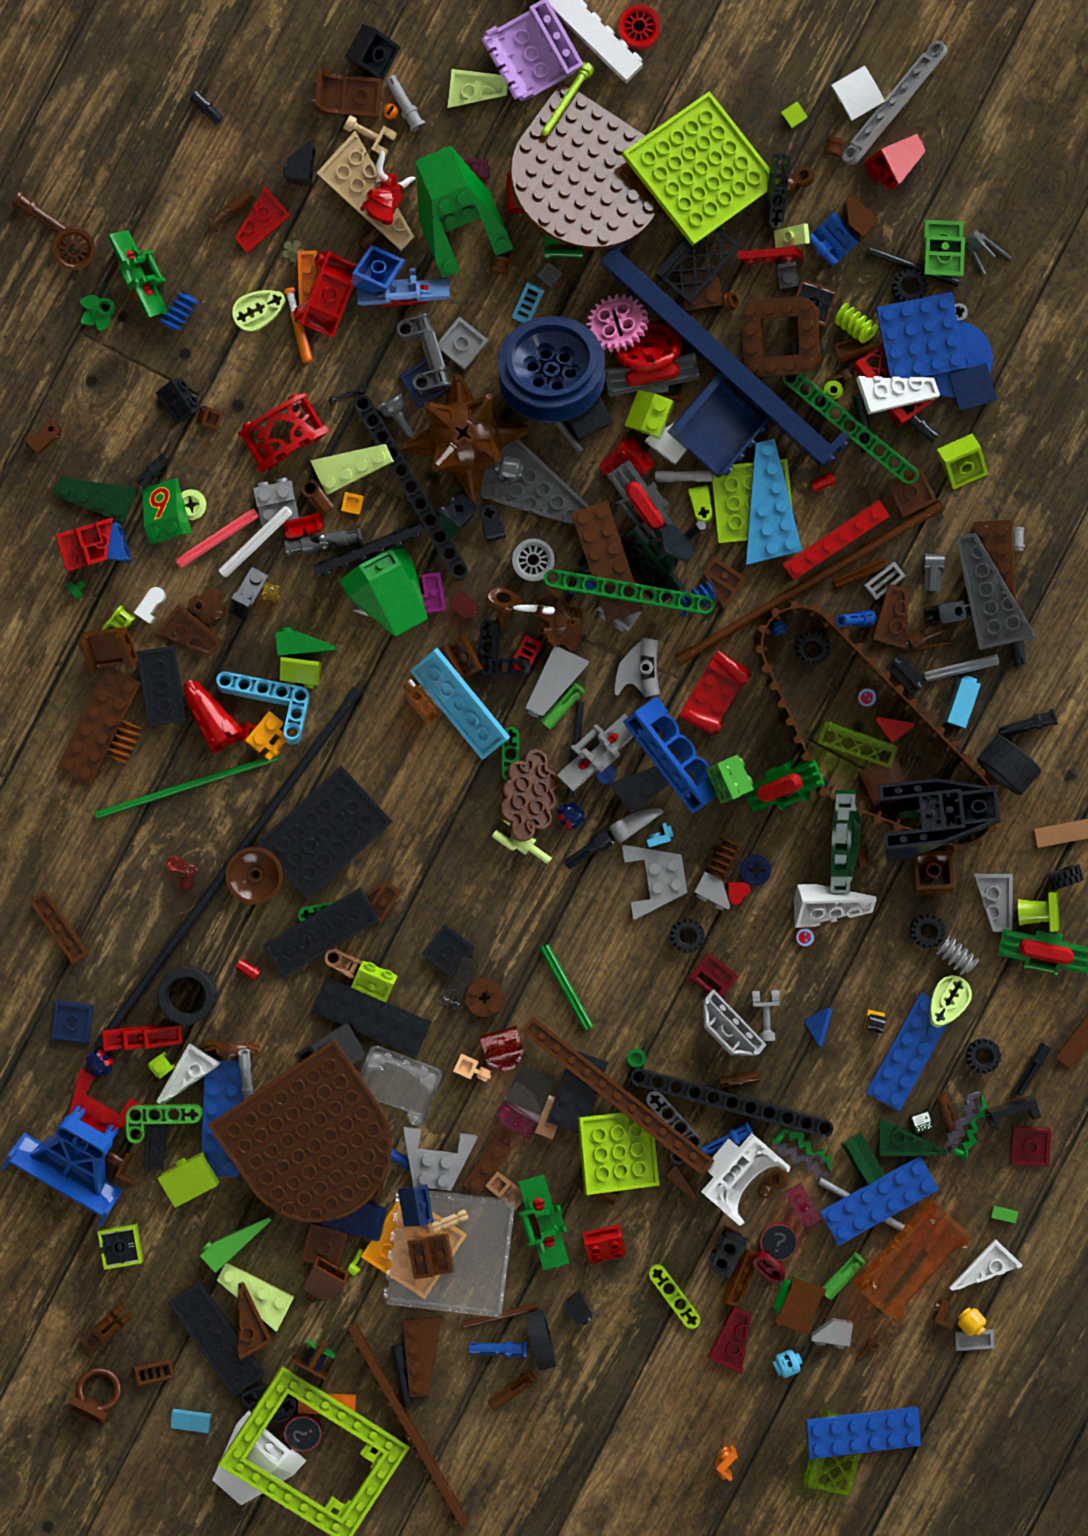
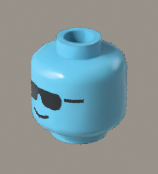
(787, 1363)

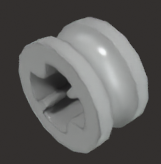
(964, 314)

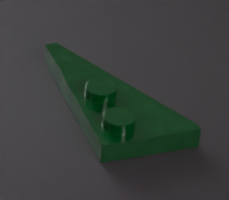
(899, 1142)

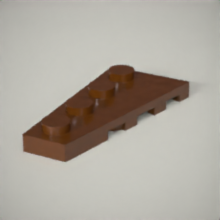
(420, 1349)

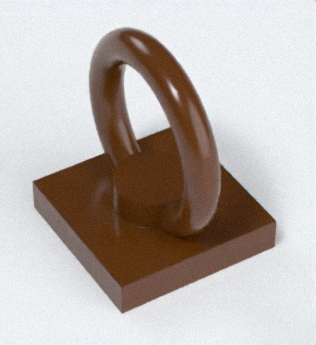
(90, 1408)

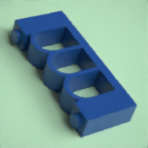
(655, 714)

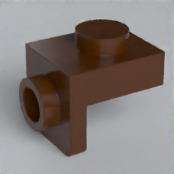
(547, 598)
(940, 1309)

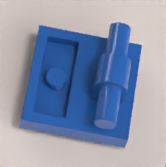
(833, 239)

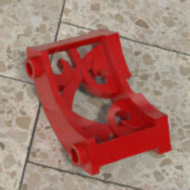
(308, 436)

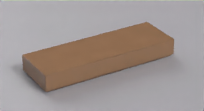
(1061, 833)

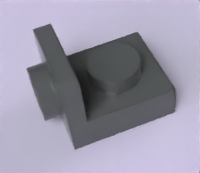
(787, 275)

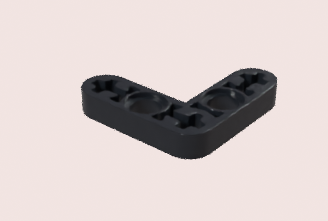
(496, 662)

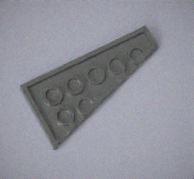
(992, 606)

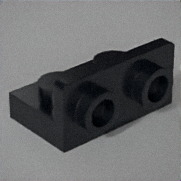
(178, 400)

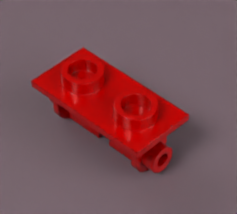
(306, 524)

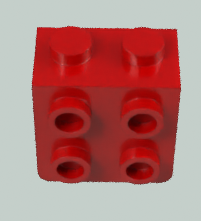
(625, 451)

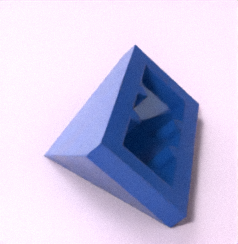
(818, 1024)

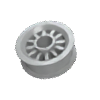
(520, 548)

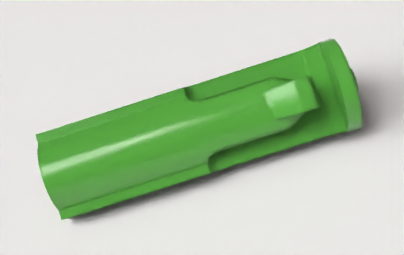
(562, 706)
(843, 1275)

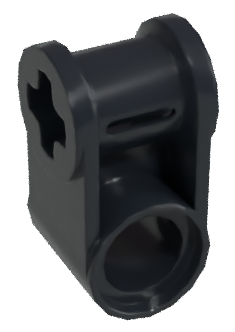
(492, 527)

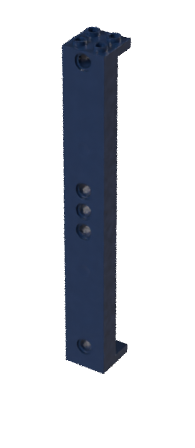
(720, 358)

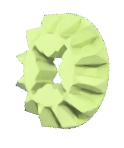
(196, 497)

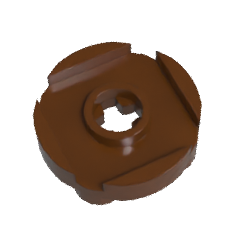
(477, 1006)

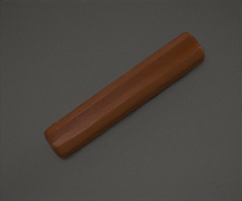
(859, 573)

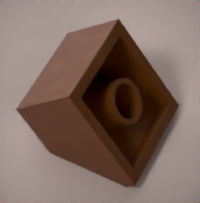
(932, 873)

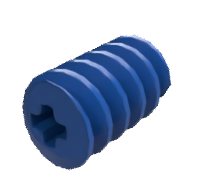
(178, 311)
(707, 591)

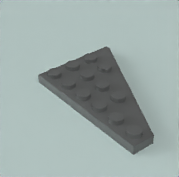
(536, 492)

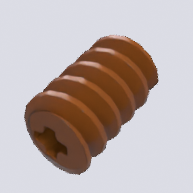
(124, 741)

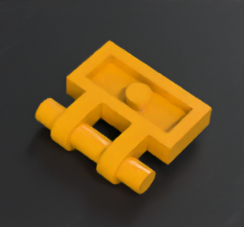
(263, 733)

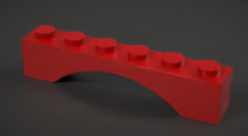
(835, 540)

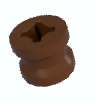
(834, 146)
(500, 265)

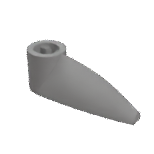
(634, 822)

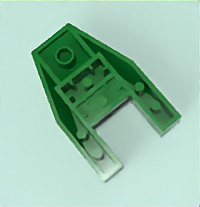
(449, 198)

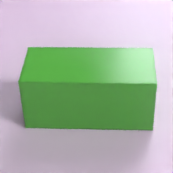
(1003, 1214)

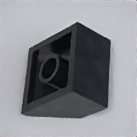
(372, 51)
(301, 165)

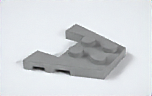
(664, 877)
(435, 1167)

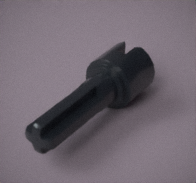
(600, 841)

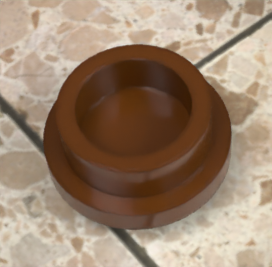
(730, 301)

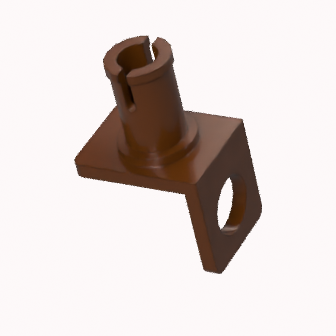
(122, 1164)

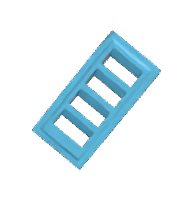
(531, 286)

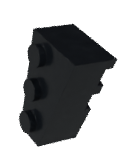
(639, 787)

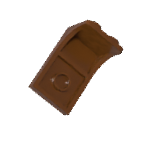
(347, 95)

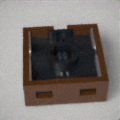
(822, 297)

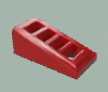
(535, 651)

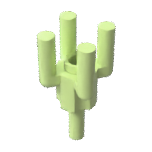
(523, 847)

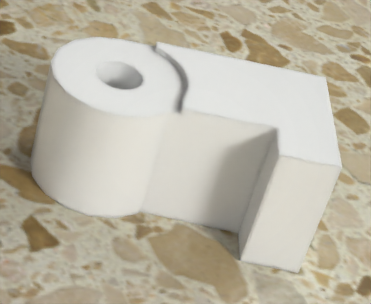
(149, 604)

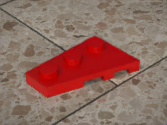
(262, 221)
(770, 255)

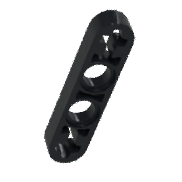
(780, 191)

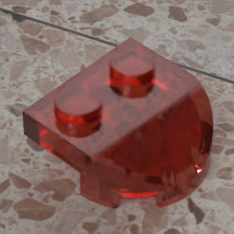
(503, 1048)

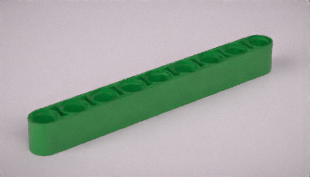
(859, 429)
(637, 592)

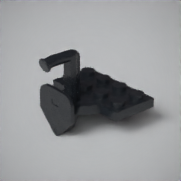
(655, 559)

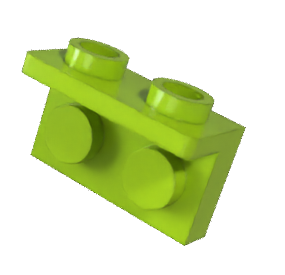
(374, 981)

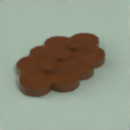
(528, 795)

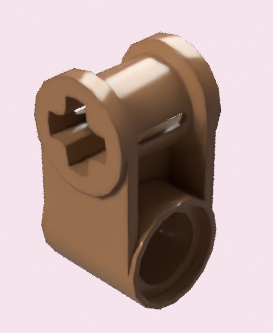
(343, 963)

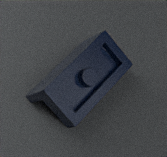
(415, 1205)

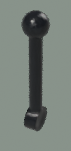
(362, 389)

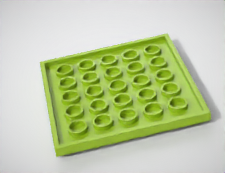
(699, 168)

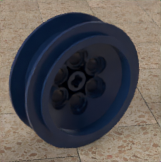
(559, 341)

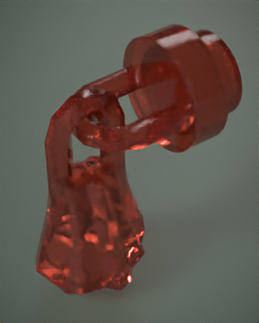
(175, 863)

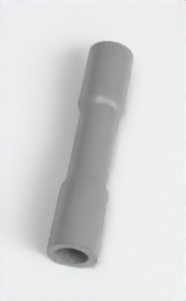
(671, 476)
(245, 1065)

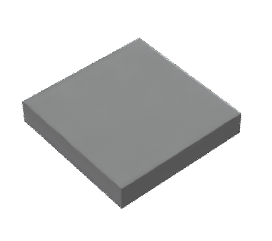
(462, 343)

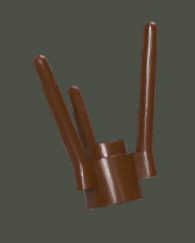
(919, 639)

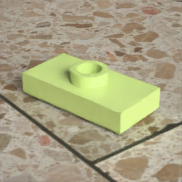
(792, 236)

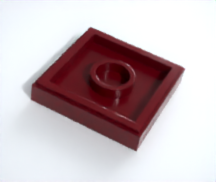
(1030, 1146)

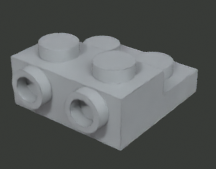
(273, 498)

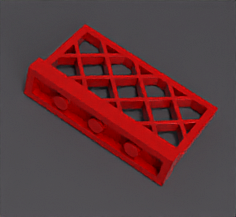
(862, 368)

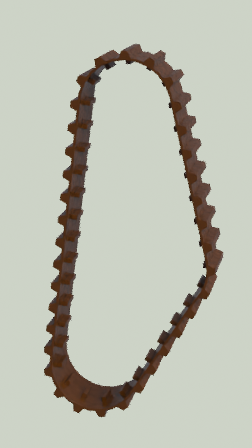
(965, 759)

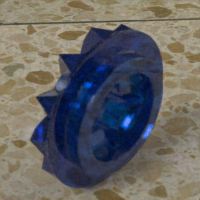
(761, 877)

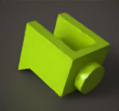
(160, 1066)

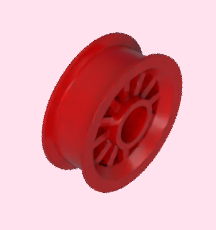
(628, 14)

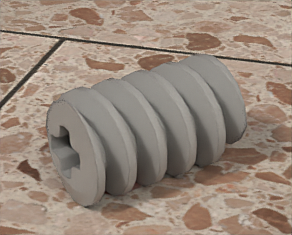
(957, 955)

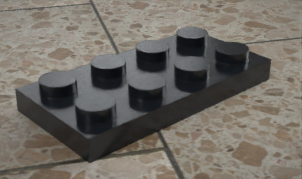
(161, 686)
(574, 1098)

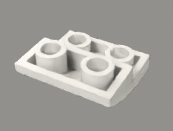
(858, 93)

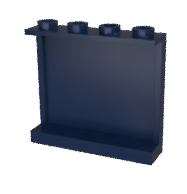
(718, 427)

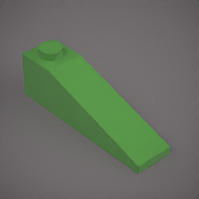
(226, 1247)

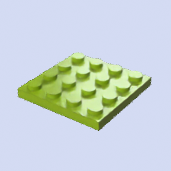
(733, 501)
(616, 1154)

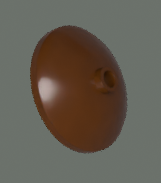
(243, 883)

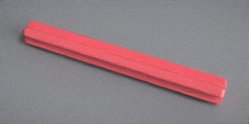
(217, 538)

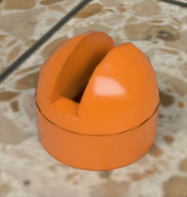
(394, 113)

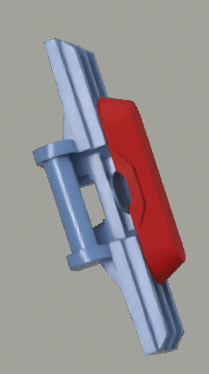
(407, 292)

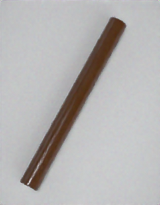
(505, 1314)

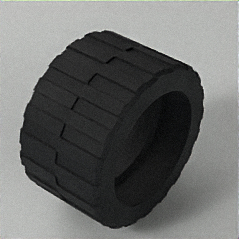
(1009, 765)
(164, 995)

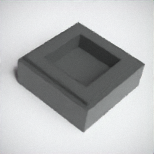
(549, 275)

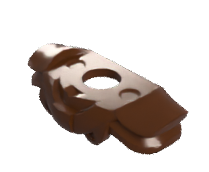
(230, 1049)

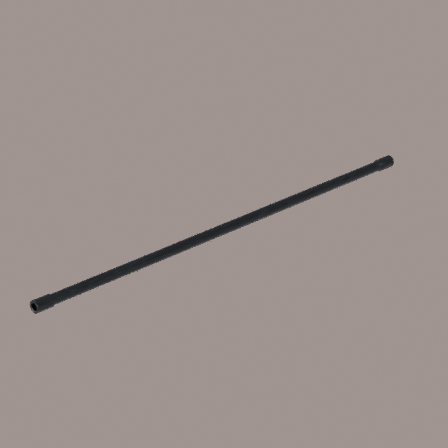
(348, 702)

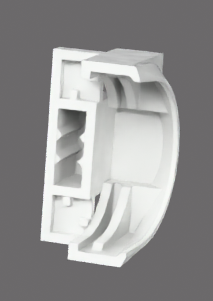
(734, 1169)

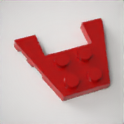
(96, 1113)

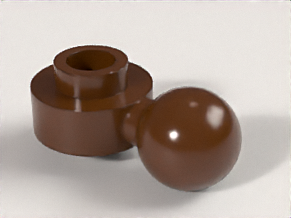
(799, 177)
(766, 1189)

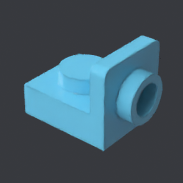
(656, 839)

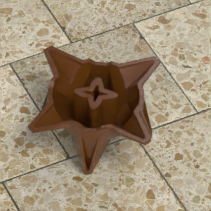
(459, 454)

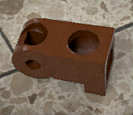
(49, 433)

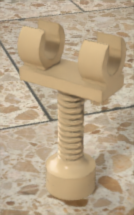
(351, 124)

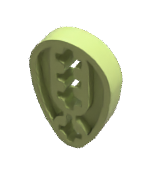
(259, 320)
(942, 993)

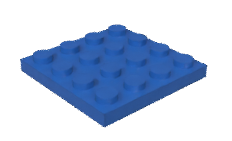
(921, 337)

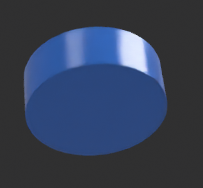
(606, 775)

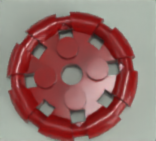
(660, 349)

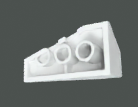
(816, 904)

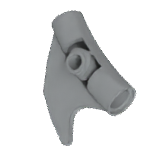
(631, 670)

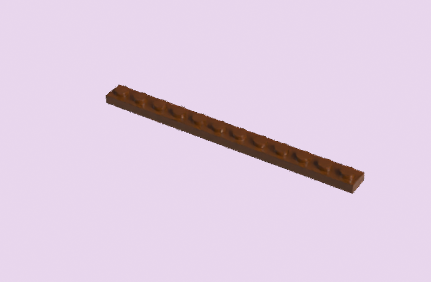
(617, 1096)
(411, 1432)

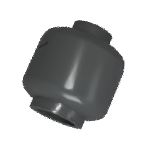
(509, 469)

